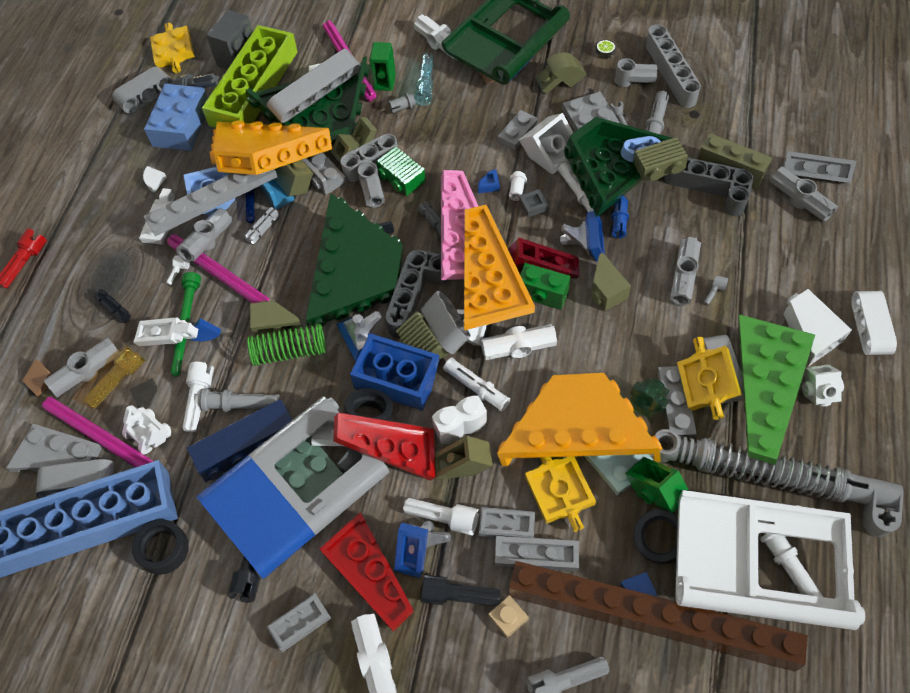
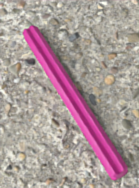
(339, 44)
(222, 274)
(95, 432)

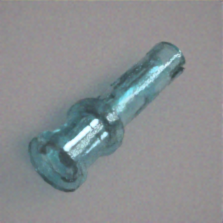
(424, 84)

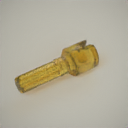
(124, 363)

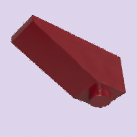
(528, 252)

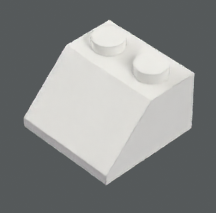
(547, 142)

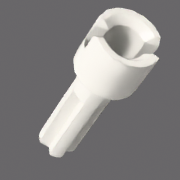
(197, 379)
(460, 517)

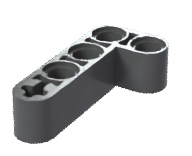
(718, 180)
(418, 268)

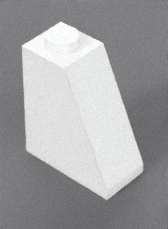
(811, 315)

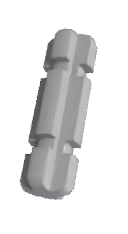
(261, 225)

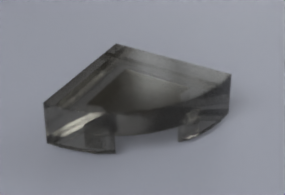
(144, 393)

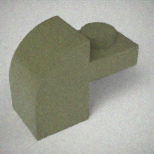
(560, 68)
(362, 134)

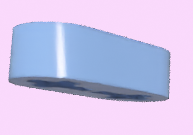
(630, 145)

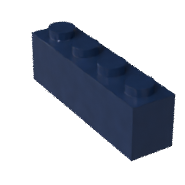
(233, 443)

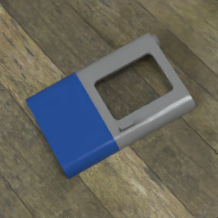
(261, 508)

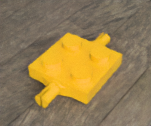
(172, 47)
(708, 378)
(560, 490)

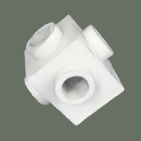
(822, 385)

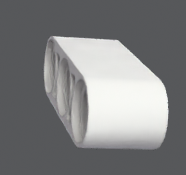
(874, 323)

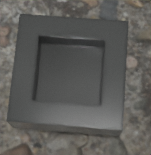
(533, 203)

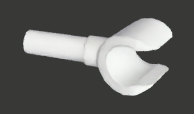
(178, 264)

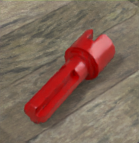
(26, 248)

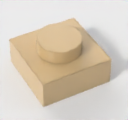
(508, 616)

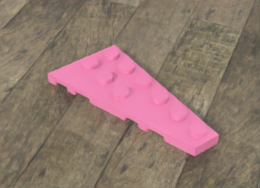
(455, 198)

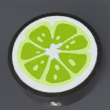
(605, 49)

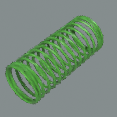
(254, 348)

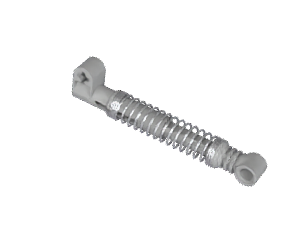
(836, 483)

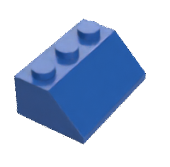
(397, 370)

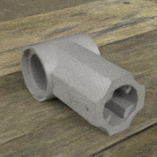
(630, 72)
(371, 184)

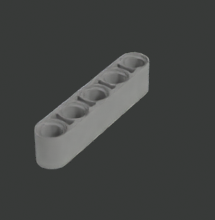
(673, 66)
(313, 85)

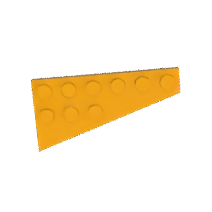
(490, 276)

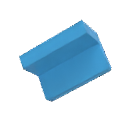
(275, 194)

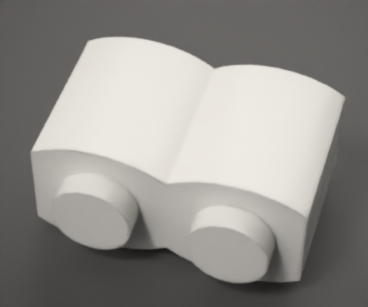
(455, 421)

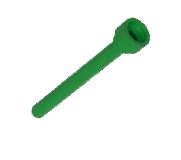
(190, 282)

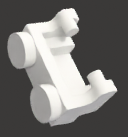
(144, 428)

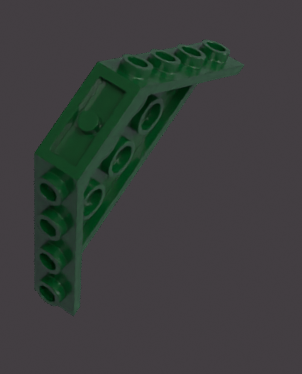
(333, 111)
(598, 162)
(354, 265)

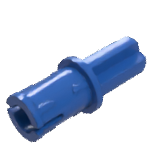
(620, 217)

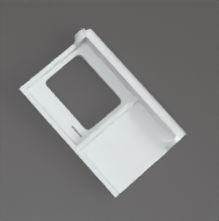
(721, 559)

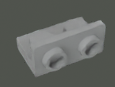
(325, 173)

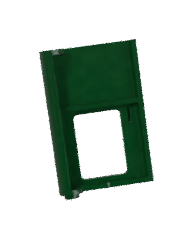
(491, 51)

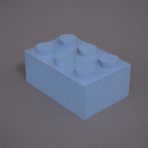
(176, 117)

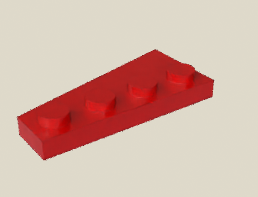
(391, 442)
(365, 568)

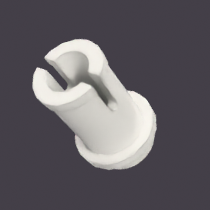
(517, 181)

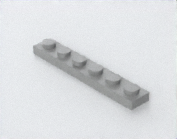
(204, 200)

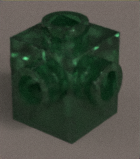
(649, 397)

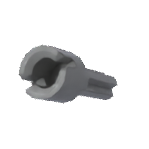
(552, 682)

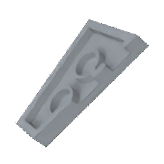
(50, 447)

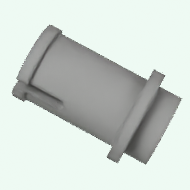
(401, 103)

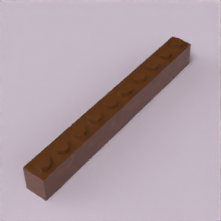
(659, 616)

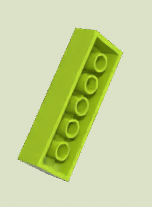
(256, 67)

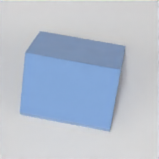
(203, 178)

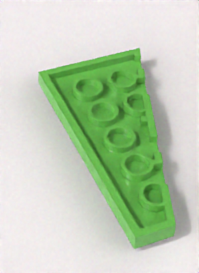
(771, 376)

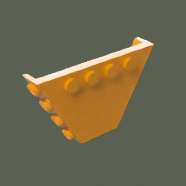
(263, 147)
(579, 419)

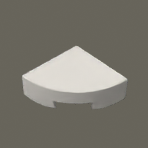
(153, 178)

